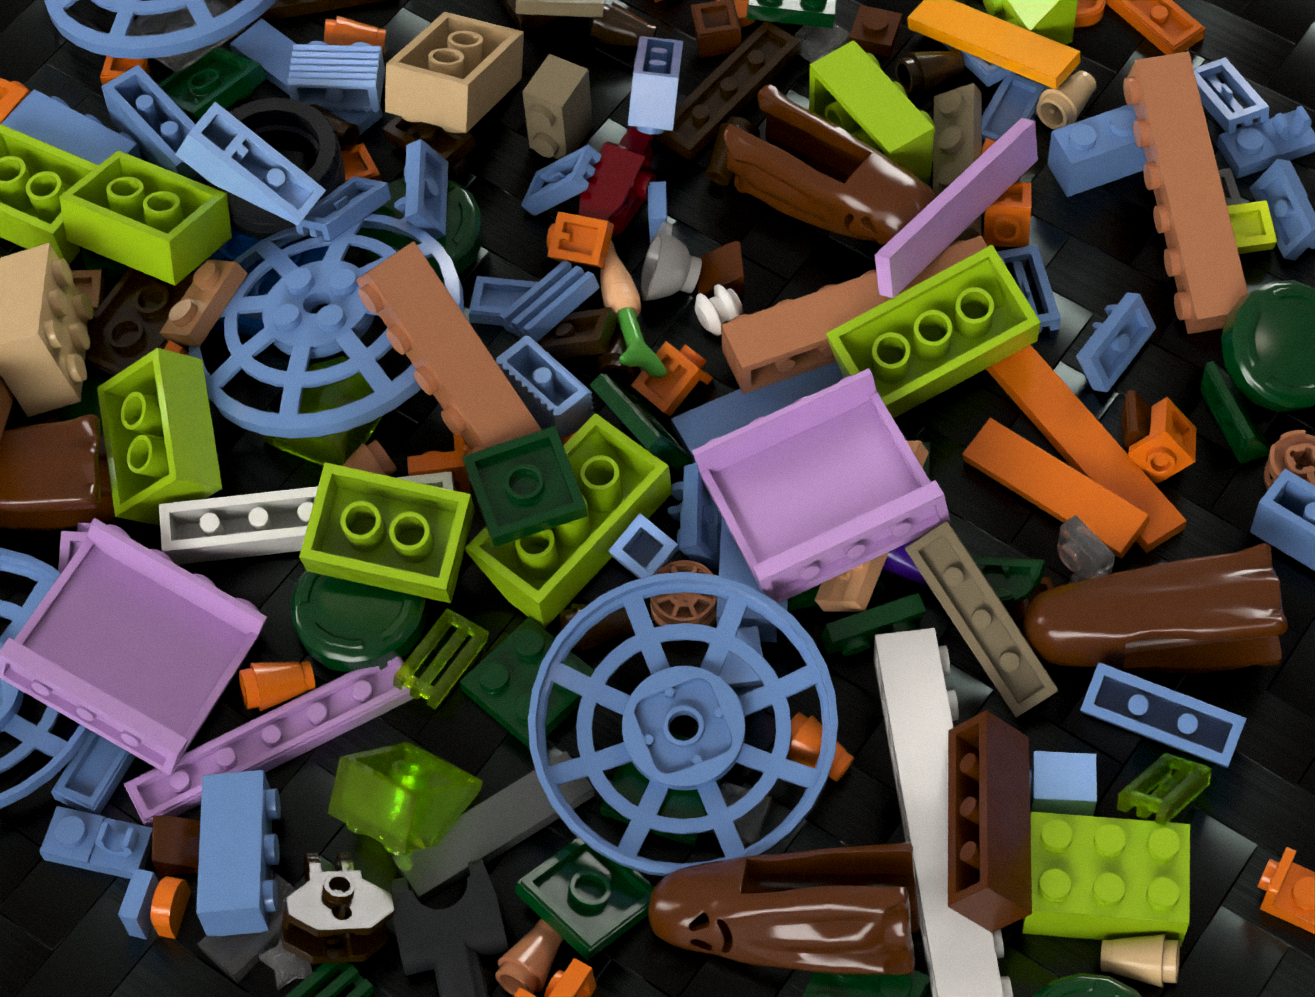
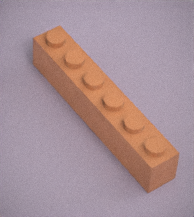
(1186, 190)
(793, 332)
(444, 350)

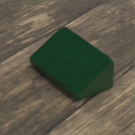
(1233, 415)

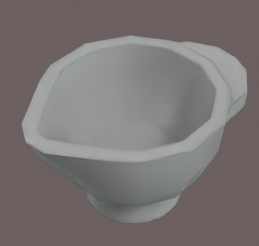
(668, 266)

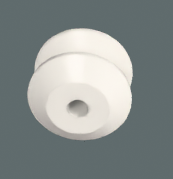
(718, 309)

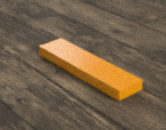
(995, 41)

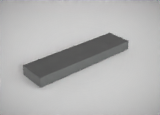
(487, 832)

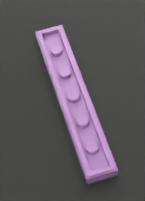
(956, 208)
(271, 739)

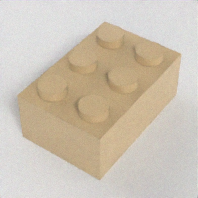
(454, 72)
(42, 330)

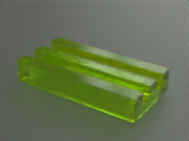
(421, 686)
(1173, 791)

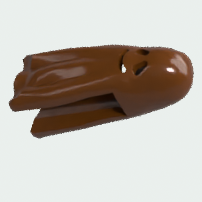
(823, 173)
(54, 476)
(1165, 617)
(797, 909)

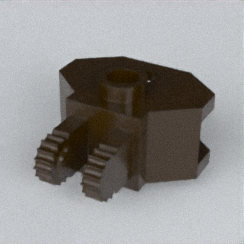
(333, 910)

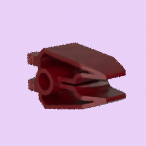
(620, 180)

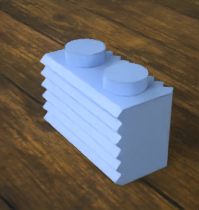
(337, 75)
(546, 387)

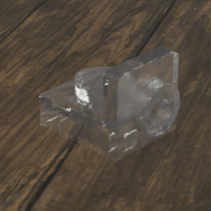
(1083, 551)

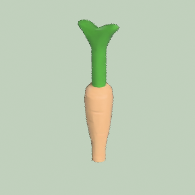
(623, 297)

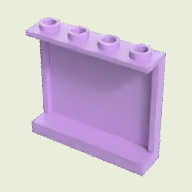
(819, 487)
(132, 646)

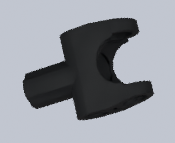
(451, 937)

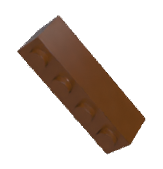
(989, 822)

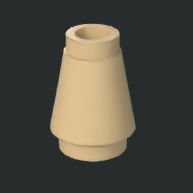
(1066, 101)
(1142, 958)

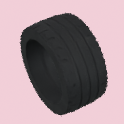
(291, 127)

